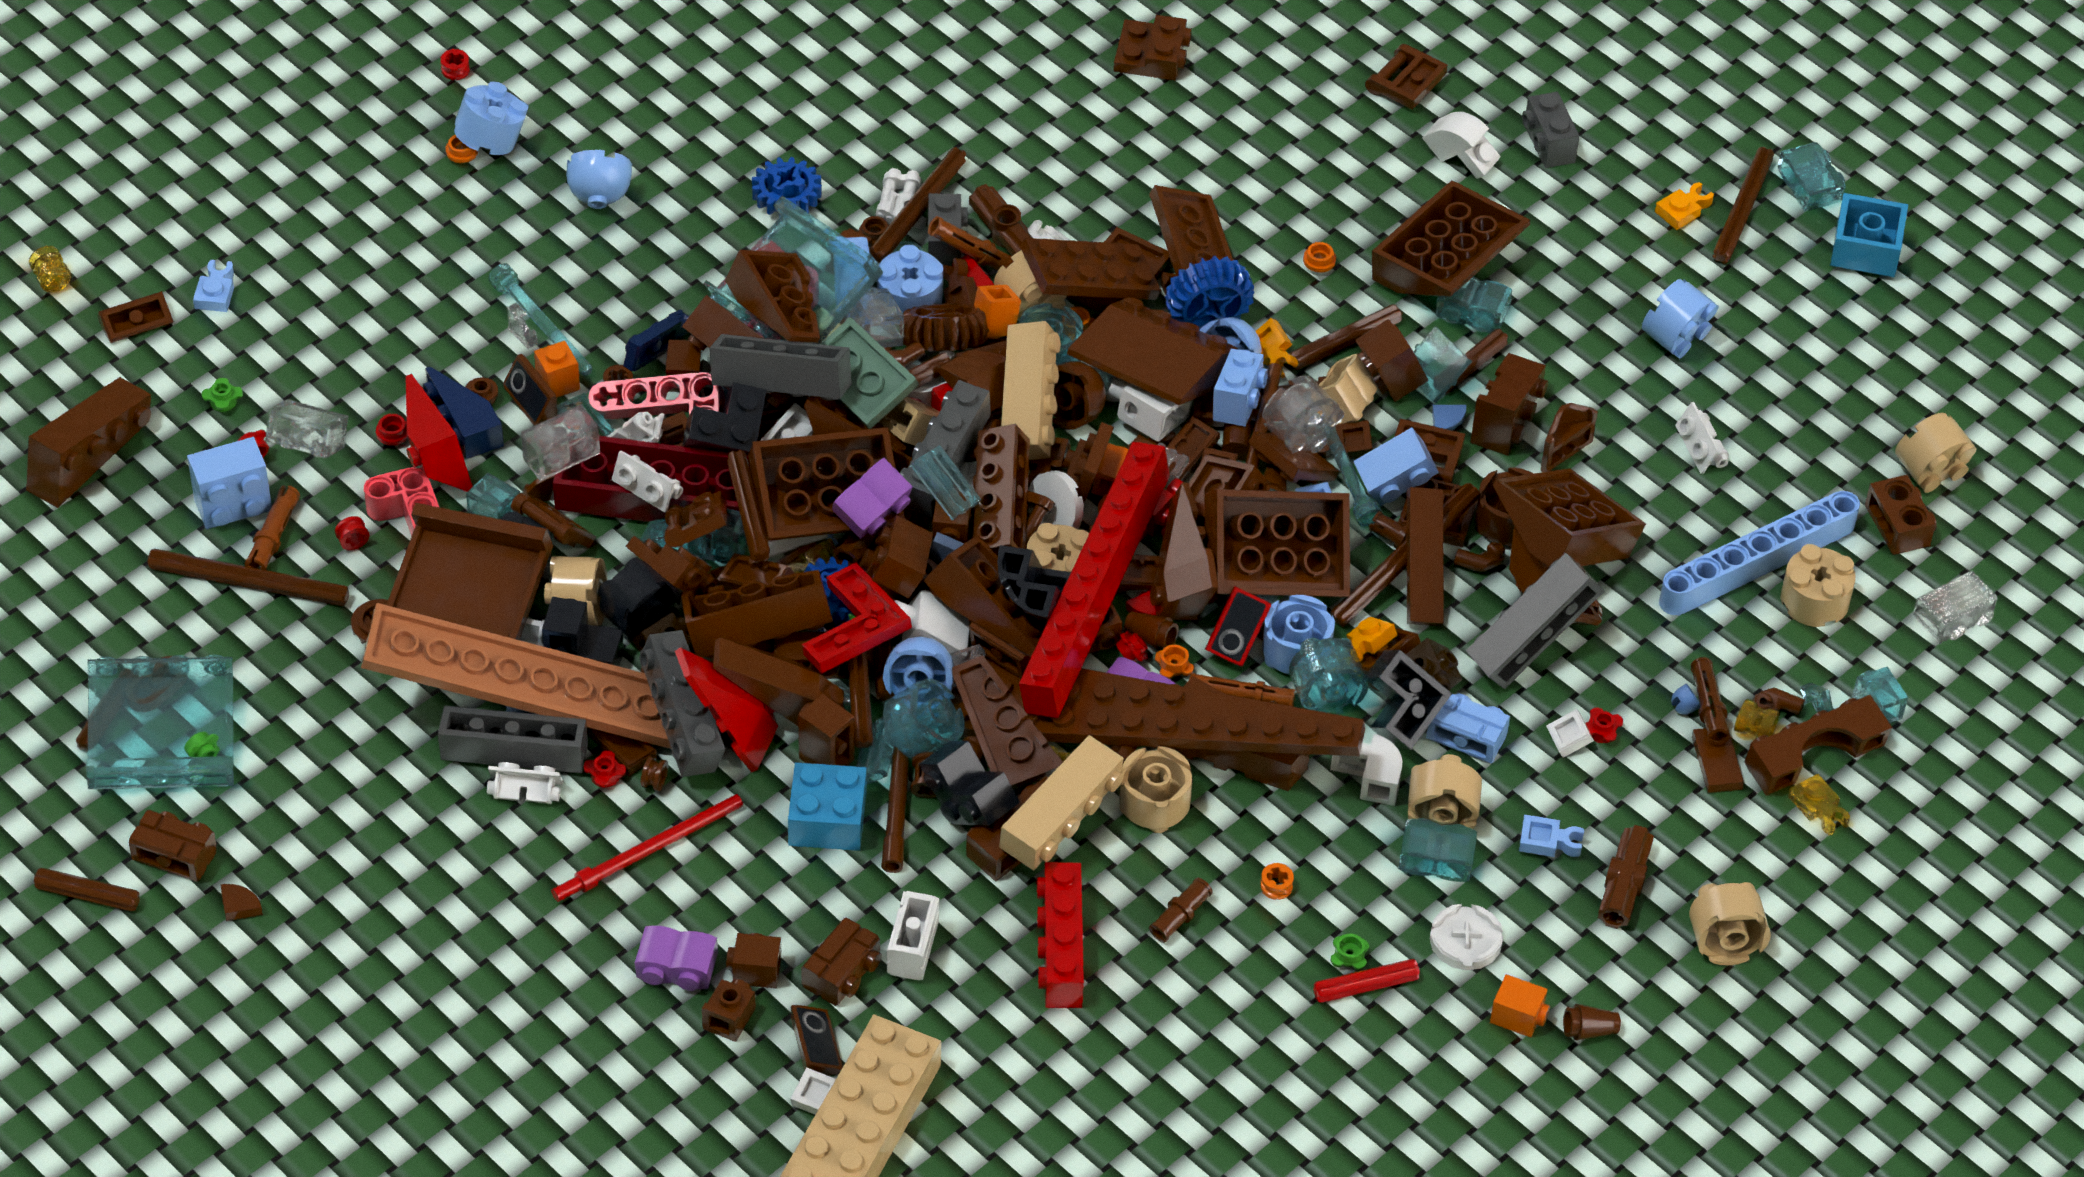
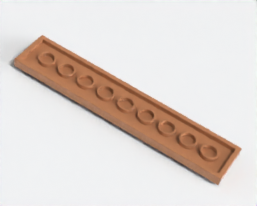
(512, 673)

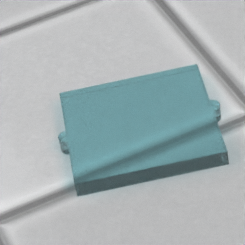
(1440, 362)

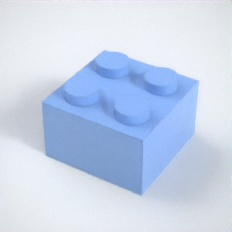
(229, 482)

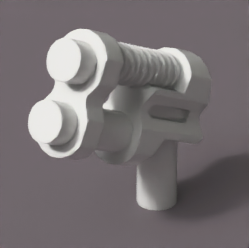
(892, 202)

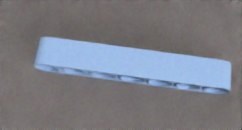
(1758, 553)

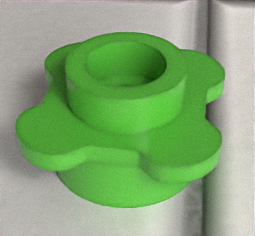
(222, 395)
(202, 745)
(1353, 944)

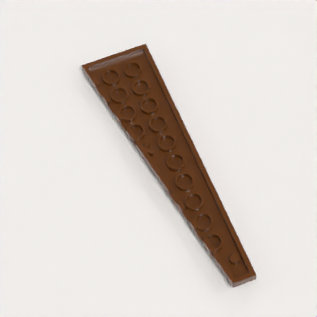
(1173, 716)

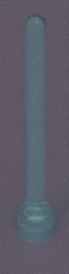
(505, 280)
(1364, 506)

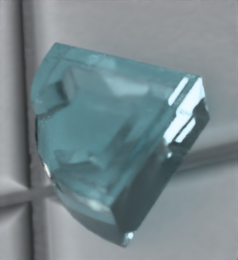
(1818, 696)

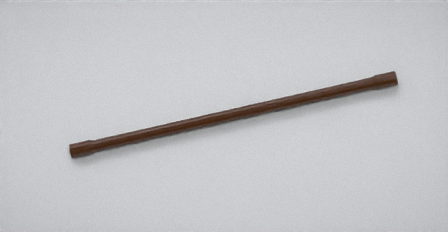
(894, 840)

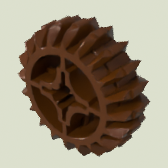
(945, 327)

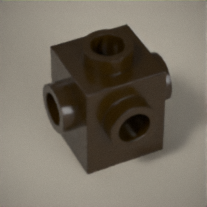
(1437, 662)

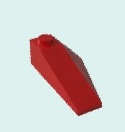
(433, 440)
(734, 709)

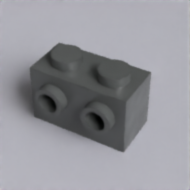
(1551, 129)
(949, 208)

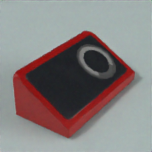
(1238, 626)

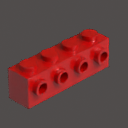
(1062, 935)

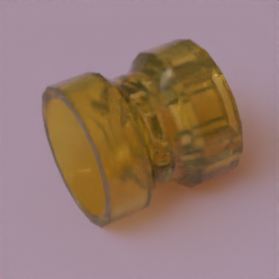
(53, 273)
(1756, 720)

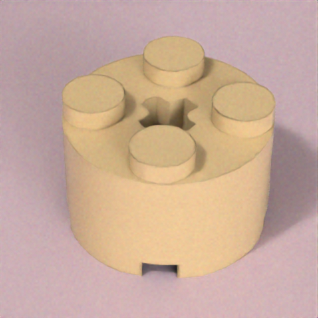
(1023, 284)
(1936, 451)
(1057, 546)
(579, 580)
(1818, 585)
(1156, 788)
(1445, 792)
(1729, 922)

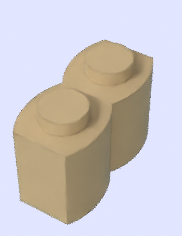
(1350, 387)

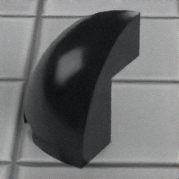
(1028, 583)

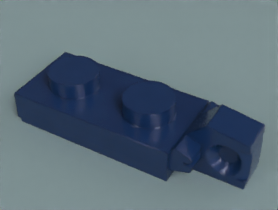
(653, 342)

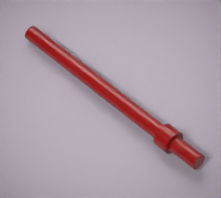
(588, 878)

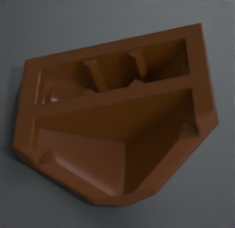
(979, 369)
(1569, 433)

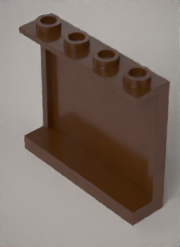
(471, 570)

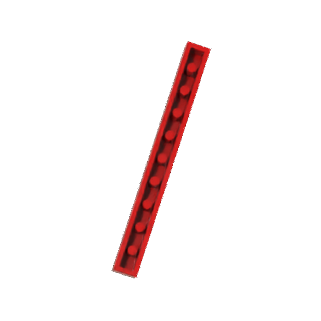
(1094, 580)

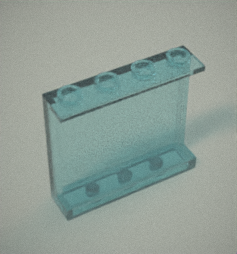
(836, 268)
(146, 714)

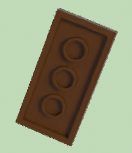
(1189, 226)
(1090, 269)

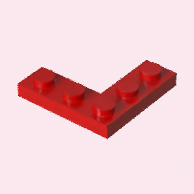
(875, 622)

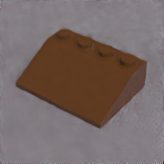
(1445, 242)
(1153, 351)
(805, 475)
(1568, 515)
(1280, 542)

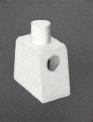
(1147, 411)
(936, 621)

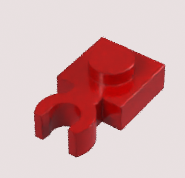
(1161, 510)

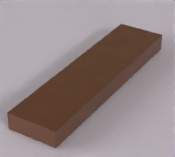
(1425, 557)

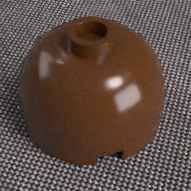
(1078, 395)

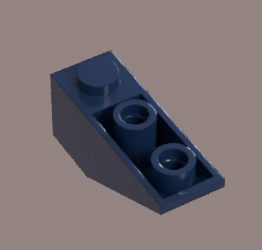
(467, 414)

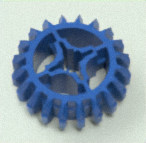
(1210, 292)

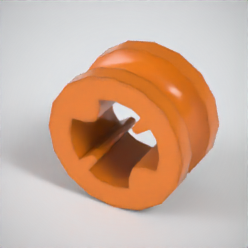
(1269, 886)

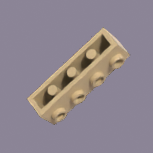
(1030, 383)
(1061, 803)

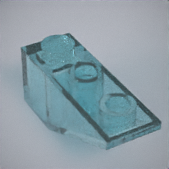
(714, 546)

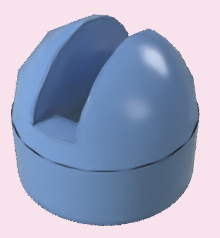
(1685, 700)

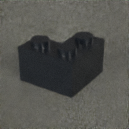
(729, 430)
(568, 631)
(1412, 695)
(964, 788)

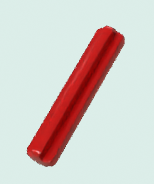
(1366, 980)

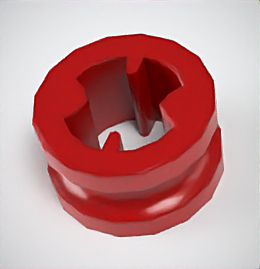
(455, 64)
(352, 533)

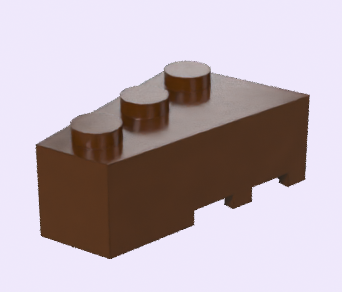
(1509, 403)

